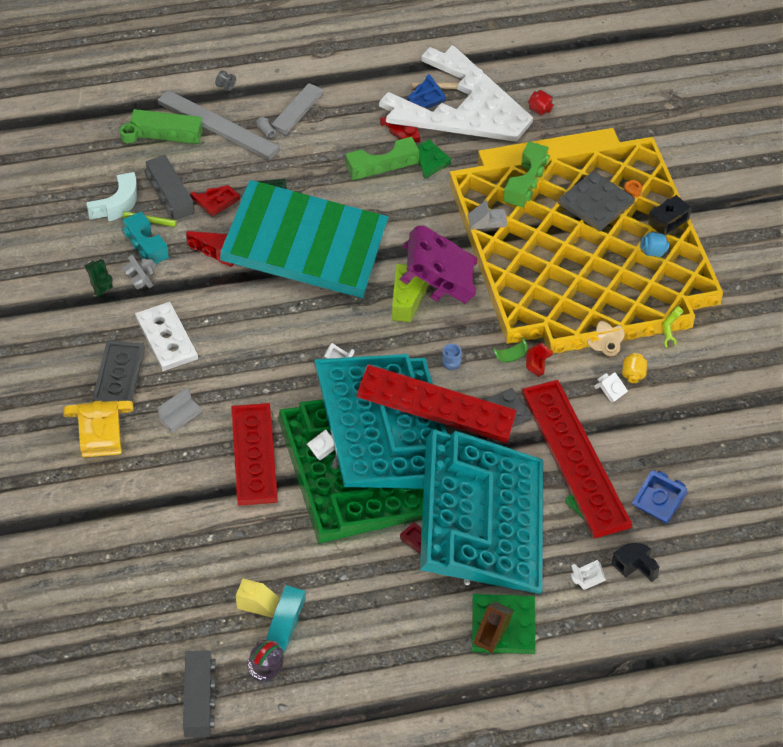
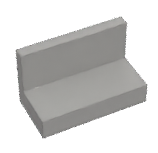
(178, 411)

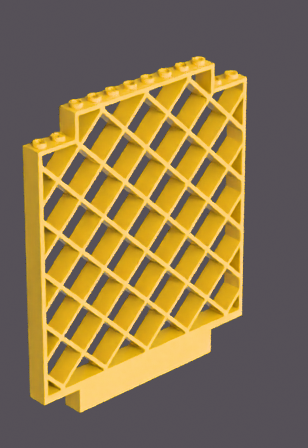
(589, 150)

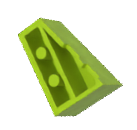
(406, 296)

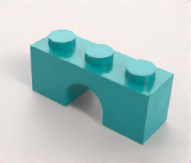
(138, 229)

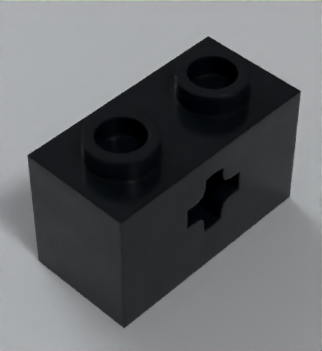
(669, 215)

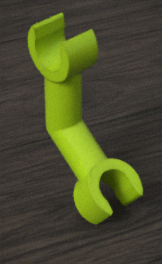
(666, 325)

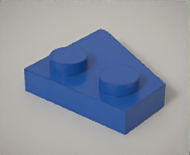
(427, 94)

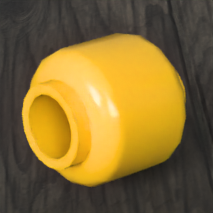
(634, 367)

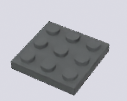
(596, 201)

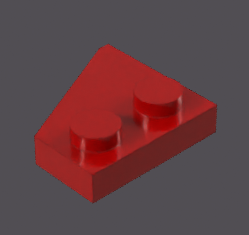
(401, 131)
(216, 199)

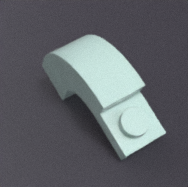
(121, 201)

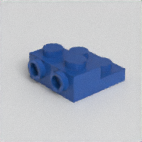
(660, 496)

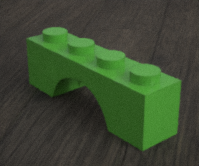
(363, 164)
(520, 188)

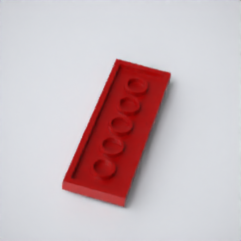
(254, 454)

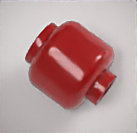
(541, 102)

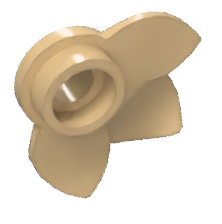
(607, 338)

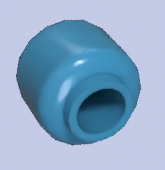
(654, 244)

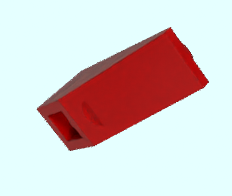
(207, 243)

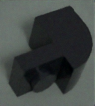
(634, 557)

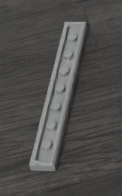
(220, 125)

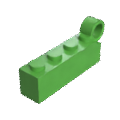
(162, 127)

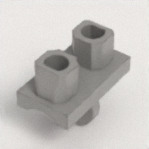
(146, 267)

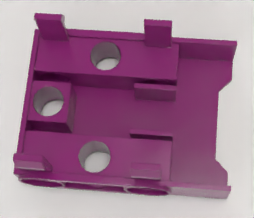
(439, 264)

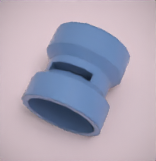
(451, 357)

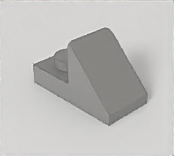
(484, 218)

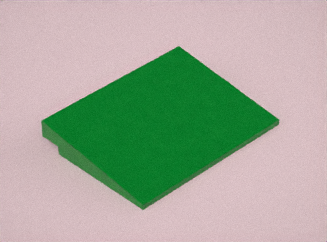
(333, 508)

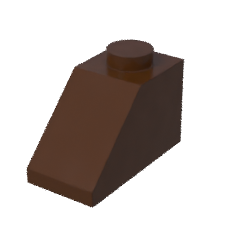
(493, 626)

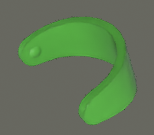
(512, 354)

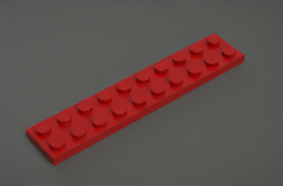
(576, 459)

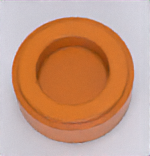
(633, 188)

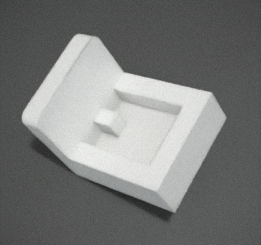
(335, 352)
(611, 386)
(322, 445)
(588, 575)

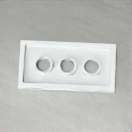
(160, 345)

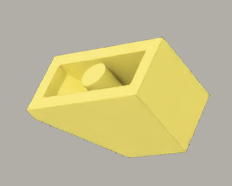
(256, 598)

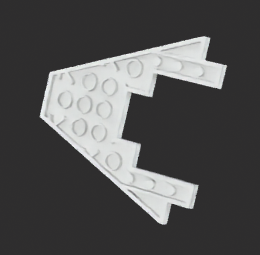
(483, 113)

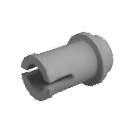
(267, 129)

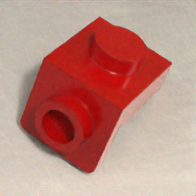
(536, 358)

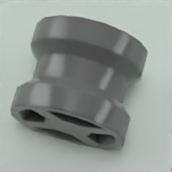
(225, 80)

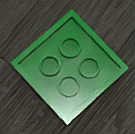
(520, 633)

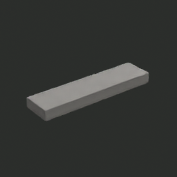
(297, 108)

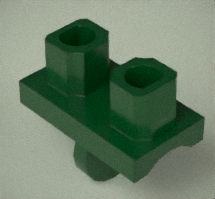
(99, 276)

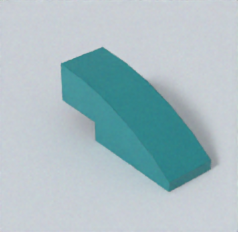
(286, 616)

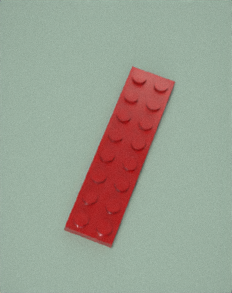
(436, 403)

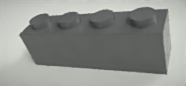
(169, 187)
(197, 694)

